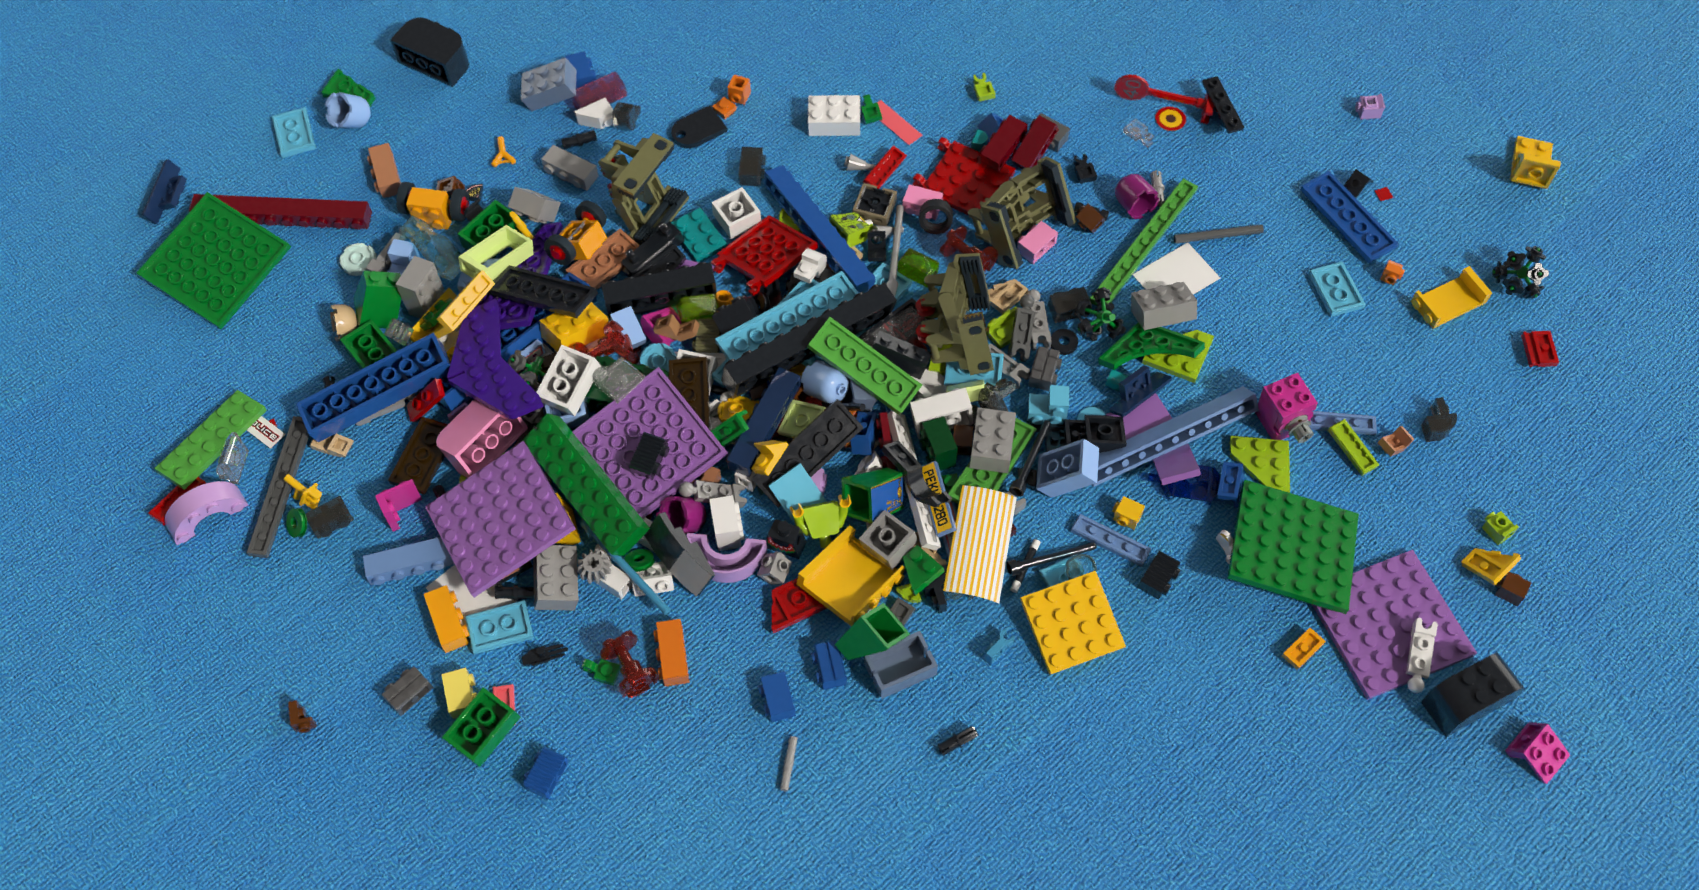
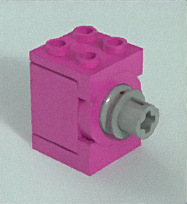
(1287, 409)

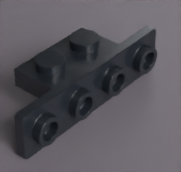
(1222, 104)

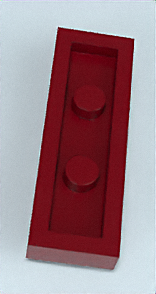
(883, 425)

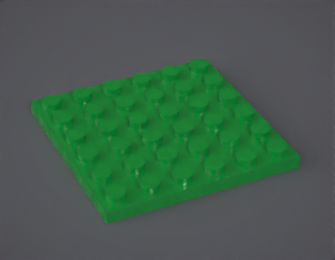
(214, 260)
(1294, 546)

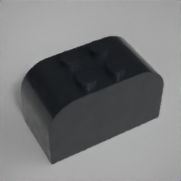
(431, 50)
(1472, 694)

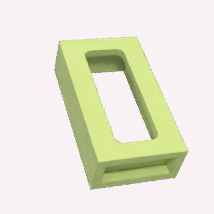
(472, 260)

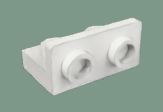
(657, 578)

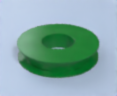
(299, 529)
(646, 563)

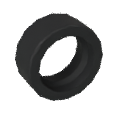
(934, 228)

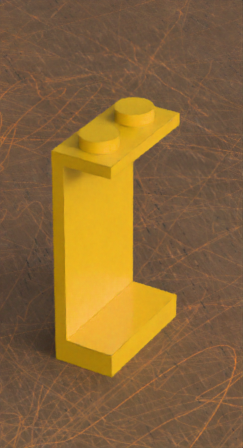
(1452, 298)

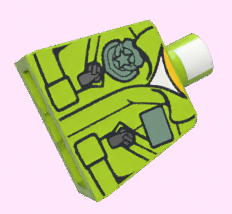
(851, 227)

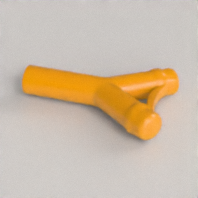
(502, 153)

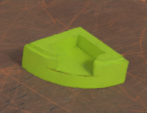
(906, 594)

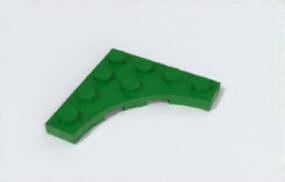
(1148, 342)

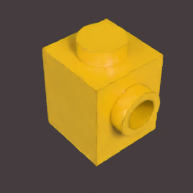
(1127, 512)

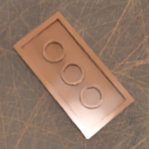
(605, 260)

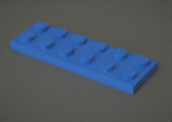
(1349, 217)

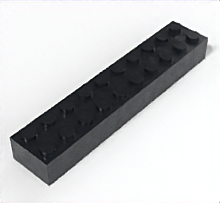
(791, 348)

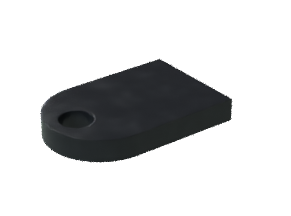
(698, 128)

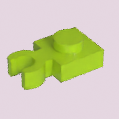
(983, 89)

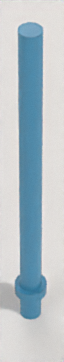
(630, 572)

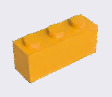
(447, 618)

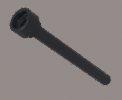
(1018, 486)
(1015, 567)

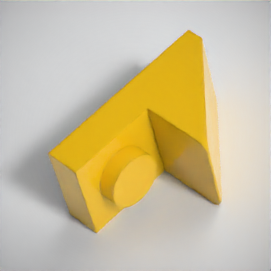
(770, 454)

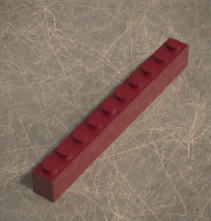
(298, 211)

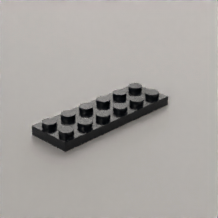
(543, 291)
(814, 445)

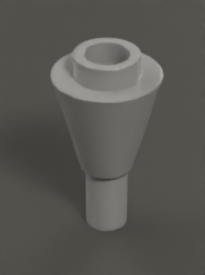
(856, 163)
(888, 229)

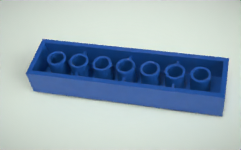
(374, 387)

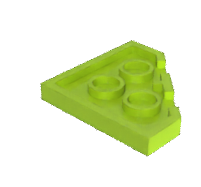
(1181, 365)
(1263, 460)

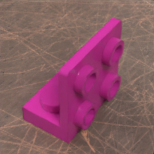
(396, 499)
(1540, 748)

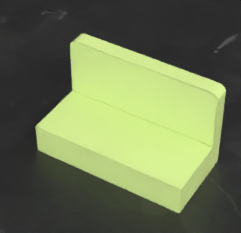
(973, 388)

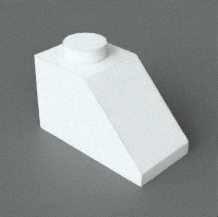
(595, 115)

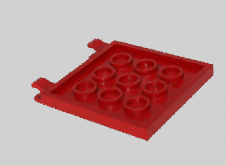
(963, 177)
(764, 252)

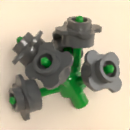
(533, 369)

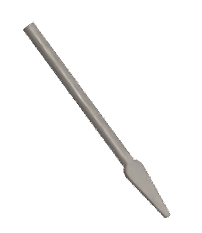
(892, 283)

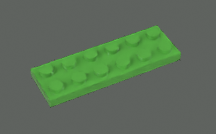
(864, 366)
(207, 440)
(989, 479)

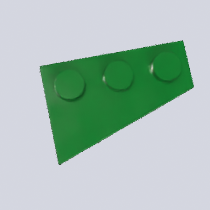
(345, 84)

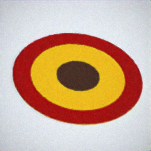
(1170, 118)

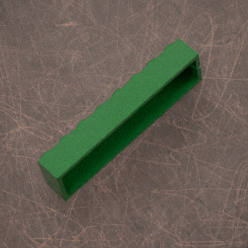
(586, 485)

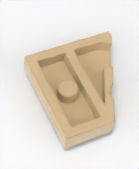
(1006, 295)

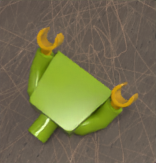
(822, 519)

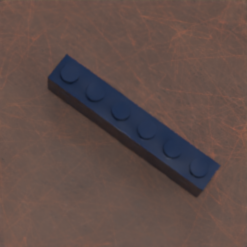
(764, 421)

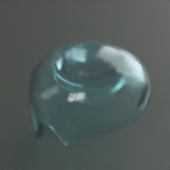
(1079, 565)

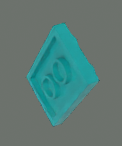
(700, 235)

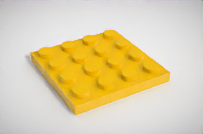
(1072, 622)

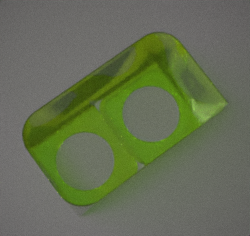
(917, 266)
(696, 307)

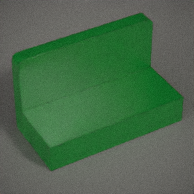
(731, 428)

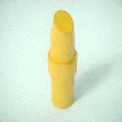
(522, 227)

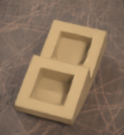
(333, 445)

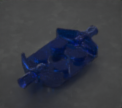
(1204, 490)

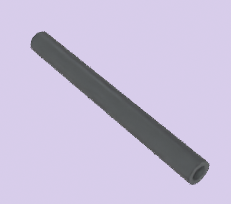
(1220, 233)

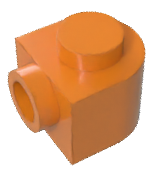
(1392, 272)

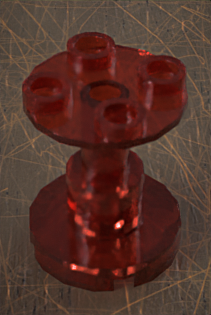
(955, 242)
(612, 342)
(636, 678)

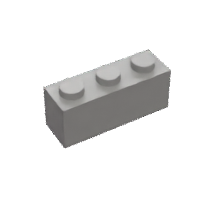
(569, 167)

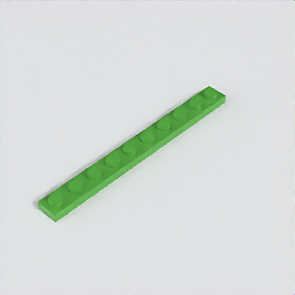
(1148, 238)

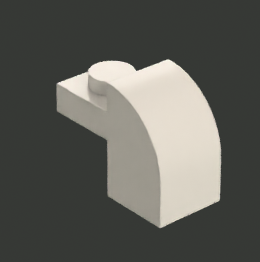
(810, 266)

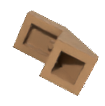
(671, 328)

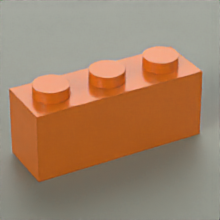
(671, 652)

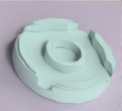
(356, 258)

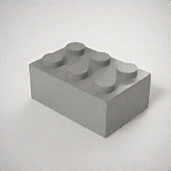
(419, 286)
(1163, 305)
(993, 440)
(556, 578)

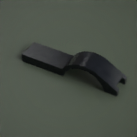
(913, 474)

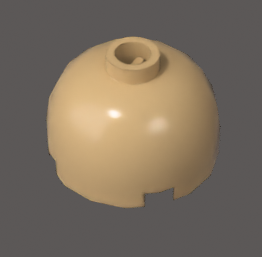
(343, 320)

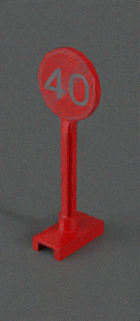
(1135, 88)

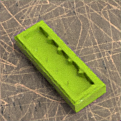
(1353, 447)

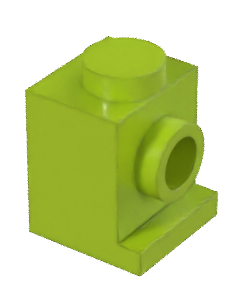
(1499, 527)

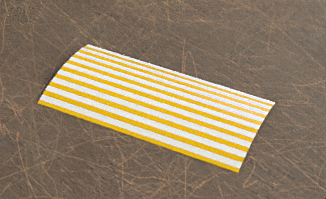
(980, 543)

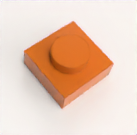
(724, 108)

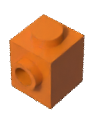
(739, 89)

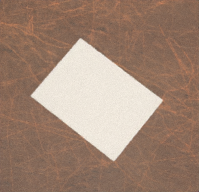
(1178, 266)
(466, 601)

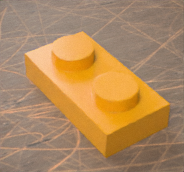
(1303, 648)

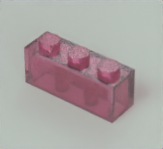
(607, 87)

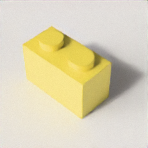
(458, 690)

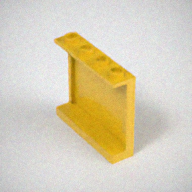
(457, 309)
(848, 578)

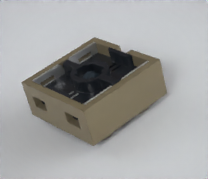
(875, 204)

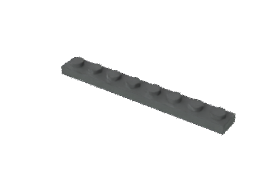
(279, 490)

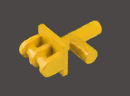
(307, 496)

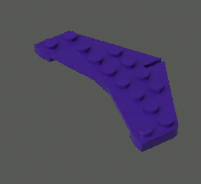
(482, 371)

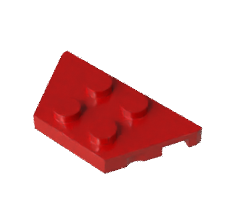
(792, 605)

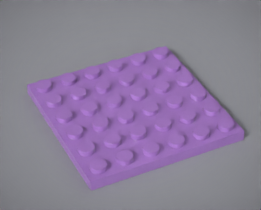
(661, 411)
(499, 518)
(1379, 623)

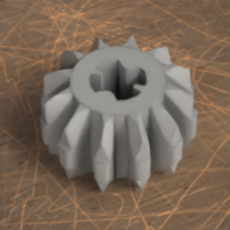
(594, 559)

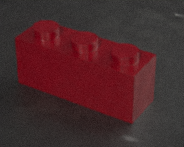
(1003, 143)
(1034, 143)

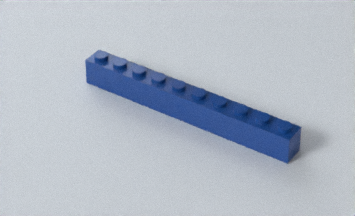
(817, 227)

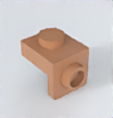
(1396, 442)

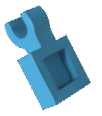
(995, 650)

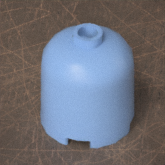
(347, 110)
(824, 382)

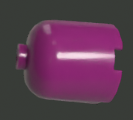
(1136, 195)
(684, 513)

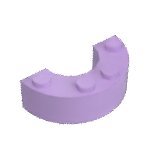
(199, 503)
(733, 566)

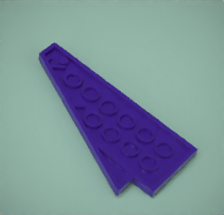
(519, 314)

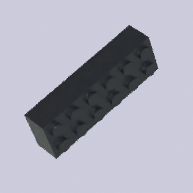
(659, 289)

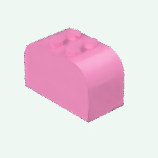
(478, 437)

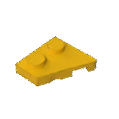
(1490, 564)

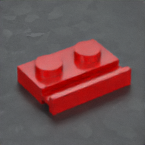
(1540, 349)

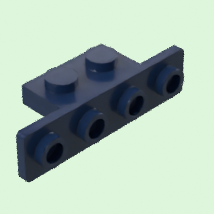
(165, 192)
(1137, 389)

